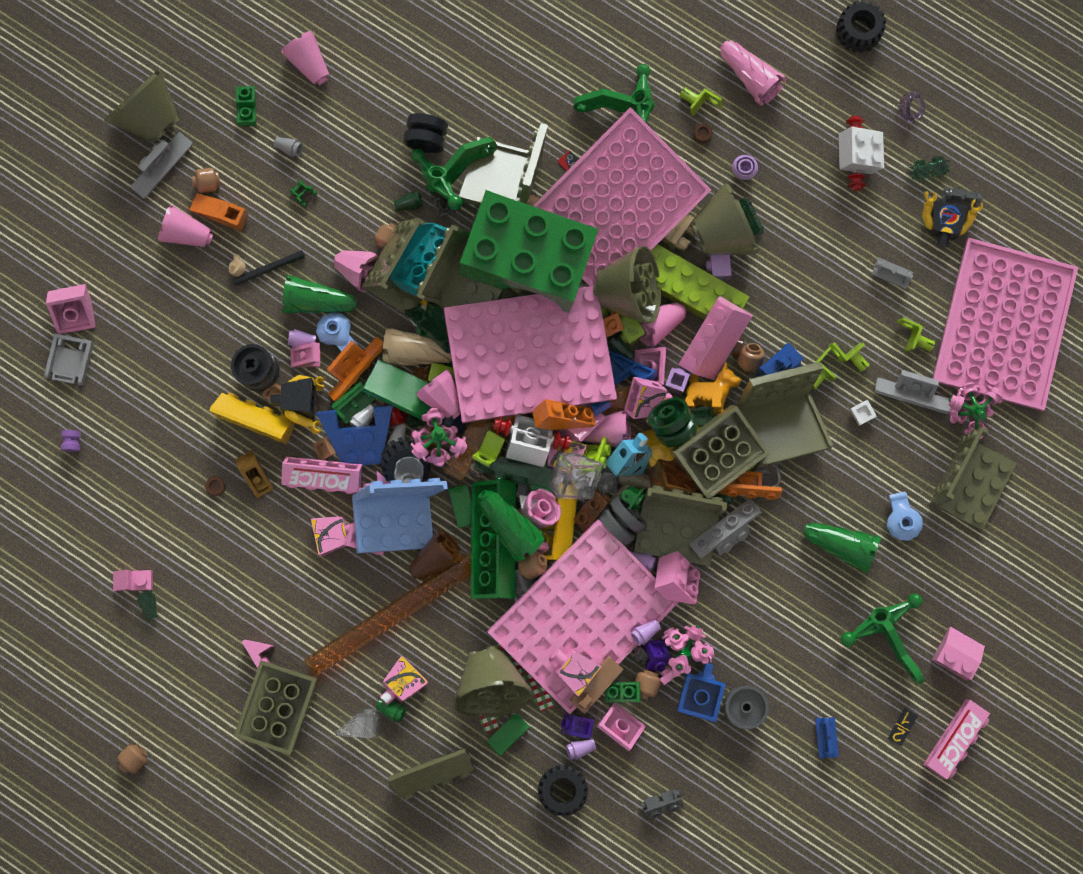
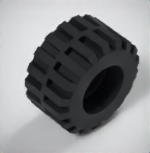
(866, 13)
(394, 452)
(562, 808)

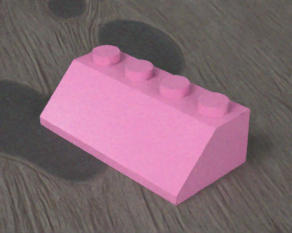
(715, 339)

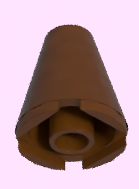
(437, 555)

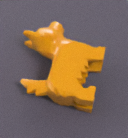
(711, 393)

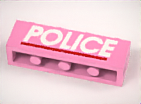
(321, 475)
(956, 739)

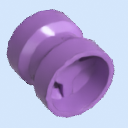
(70, 440)

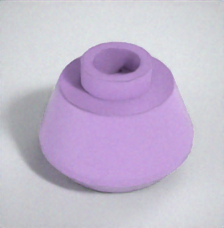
(745, 163)

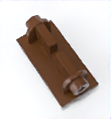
(591, 511)

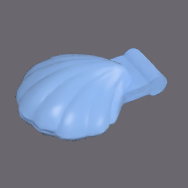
(334, 330)
(903, 521)

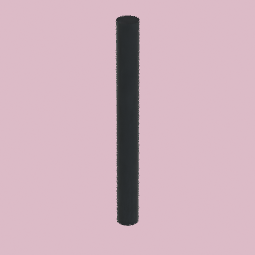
(269, 267)

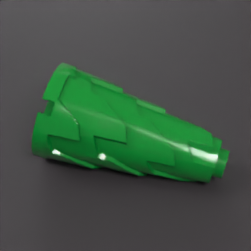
(311, 297)
(515, 531)
(850, 546)

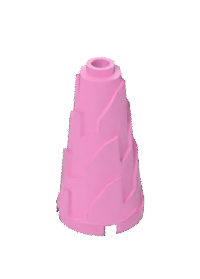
(757, 76)

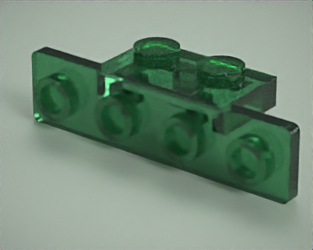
(432, 323)
(517, 471)

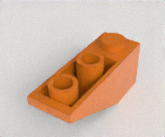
(220, 211)
(553, 416)

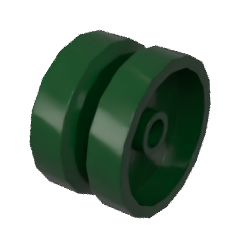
(672, 422)

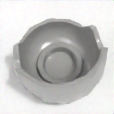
(408, 469)
(770, 475)

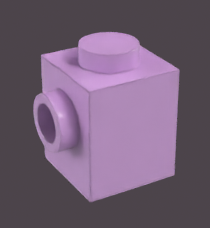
(719, 266)
(677, 381)

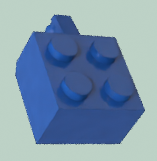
(784, 360)
(701, 695)

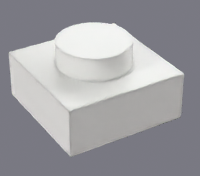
(863, 412)

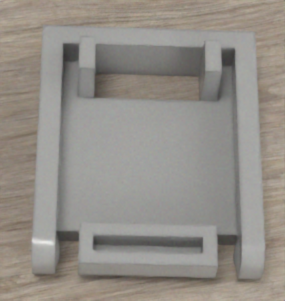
(68, 363)

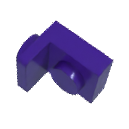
(658, 655)
(577, 726)

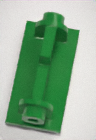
(632, 496)

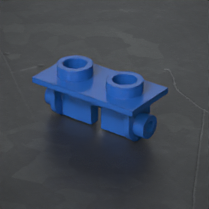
(826, 737)

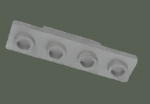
(159, 163)
(914, 390)
(727, 531)

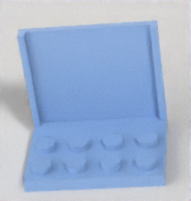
(394, 515)

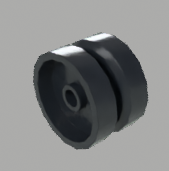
(425, 133)
(255, 367)

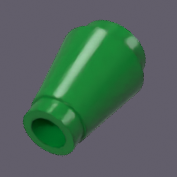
(393, 711)

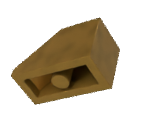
(254, 474)

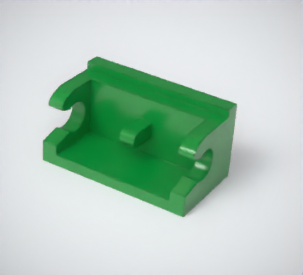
(352, 403)

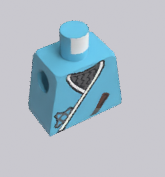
(630, 457)

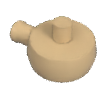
(237, 266)

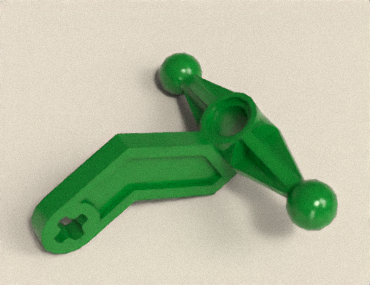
(639, 101)
(440, 178)
(891, 615)

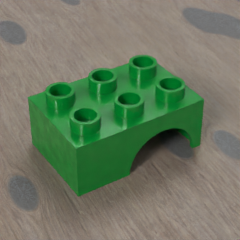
(527, 249)

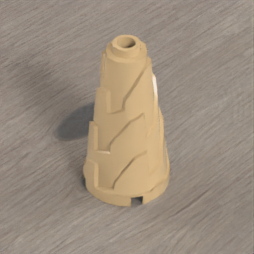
(411, 349)

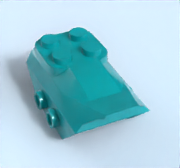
(417, 256)

